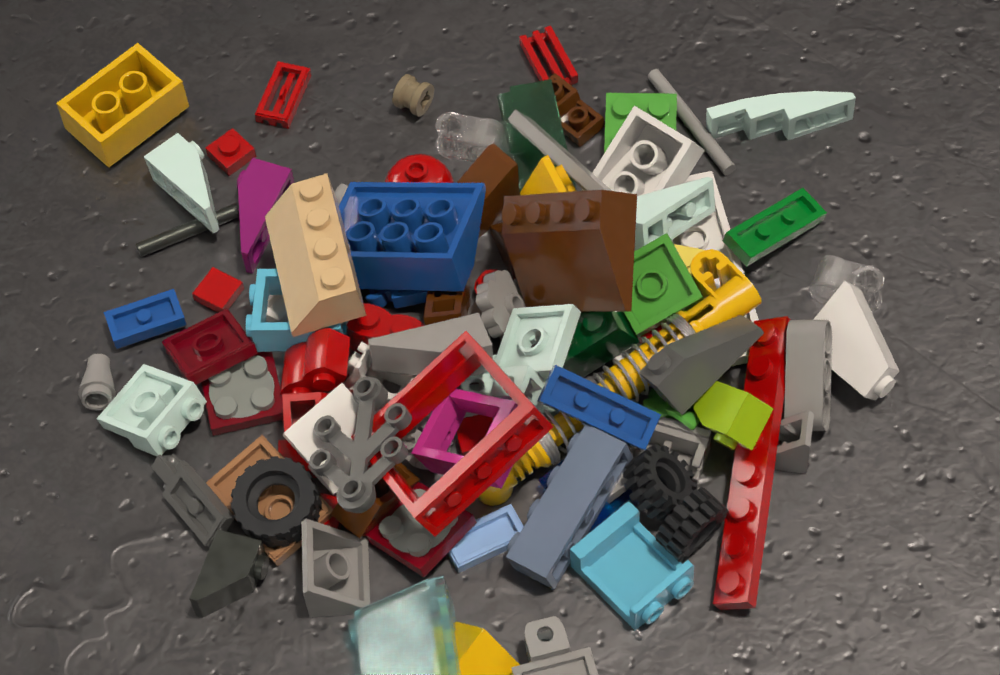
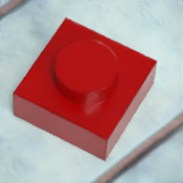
(230, 152)

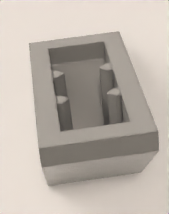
(794, 443)

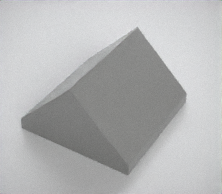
(333, 570)

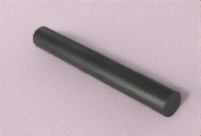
(184, 231)

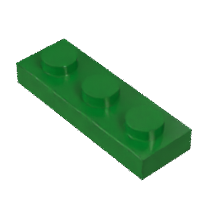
(774, 226)

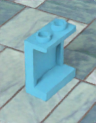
(630, 567)

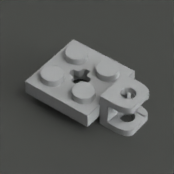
(554, 655)

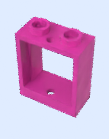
(444, 423)

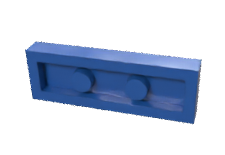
(599, 407)

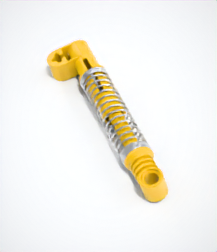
(731, 299)

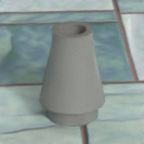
(97, 383)

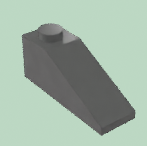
(696, 362)

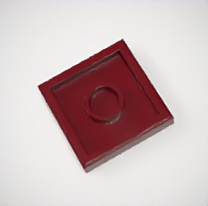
(209, 347)

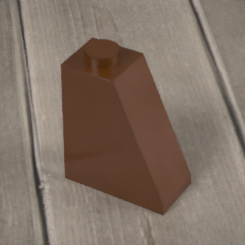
(500, 178)

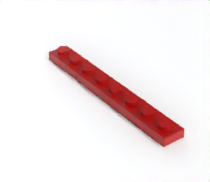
(753, 475)

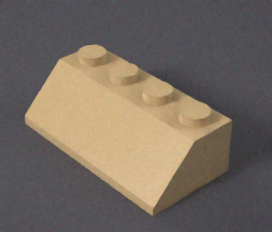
(313, 257)

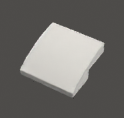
(301, 435)

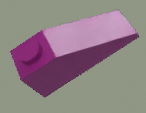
(258, 192)

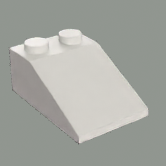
(646, 156)

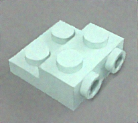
(153, 410)

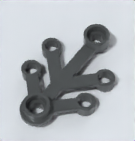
(357, 491)

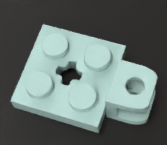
(527, 367)

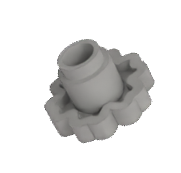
(496, 301)

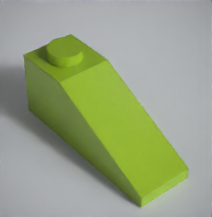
(732, 415)

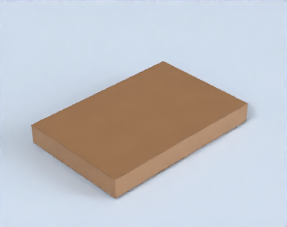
(274, 501)

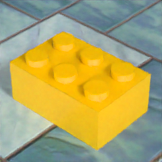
(123, 104)

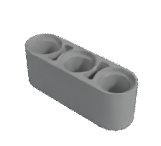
(809, 370)

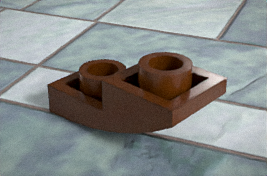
(577, 118)

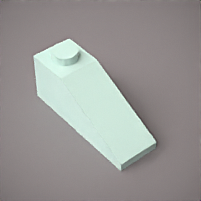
(181, 173)
(673, 210)

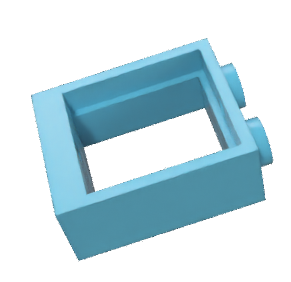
(272, 335)

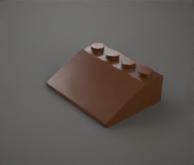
(573, 248)

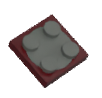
(244, 395)
(412, 543)

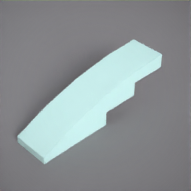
(791, 112)

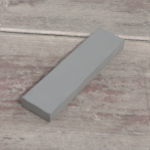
(556, 152)

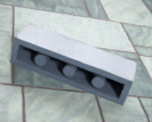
(568, 505)

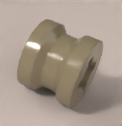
(413, 95)

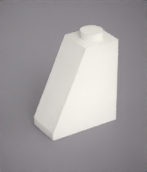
(857, 343)

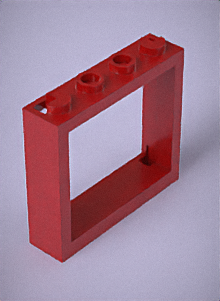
(484, 461)

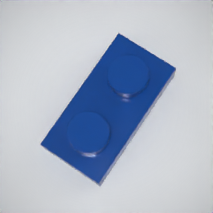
(145, 318)

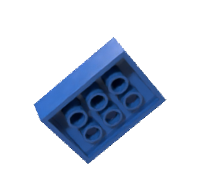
(413, 233)

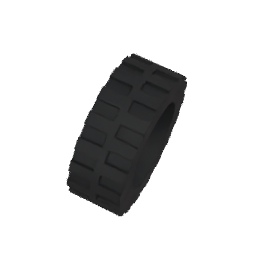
(260, 477)

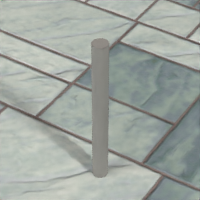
(693, 124)

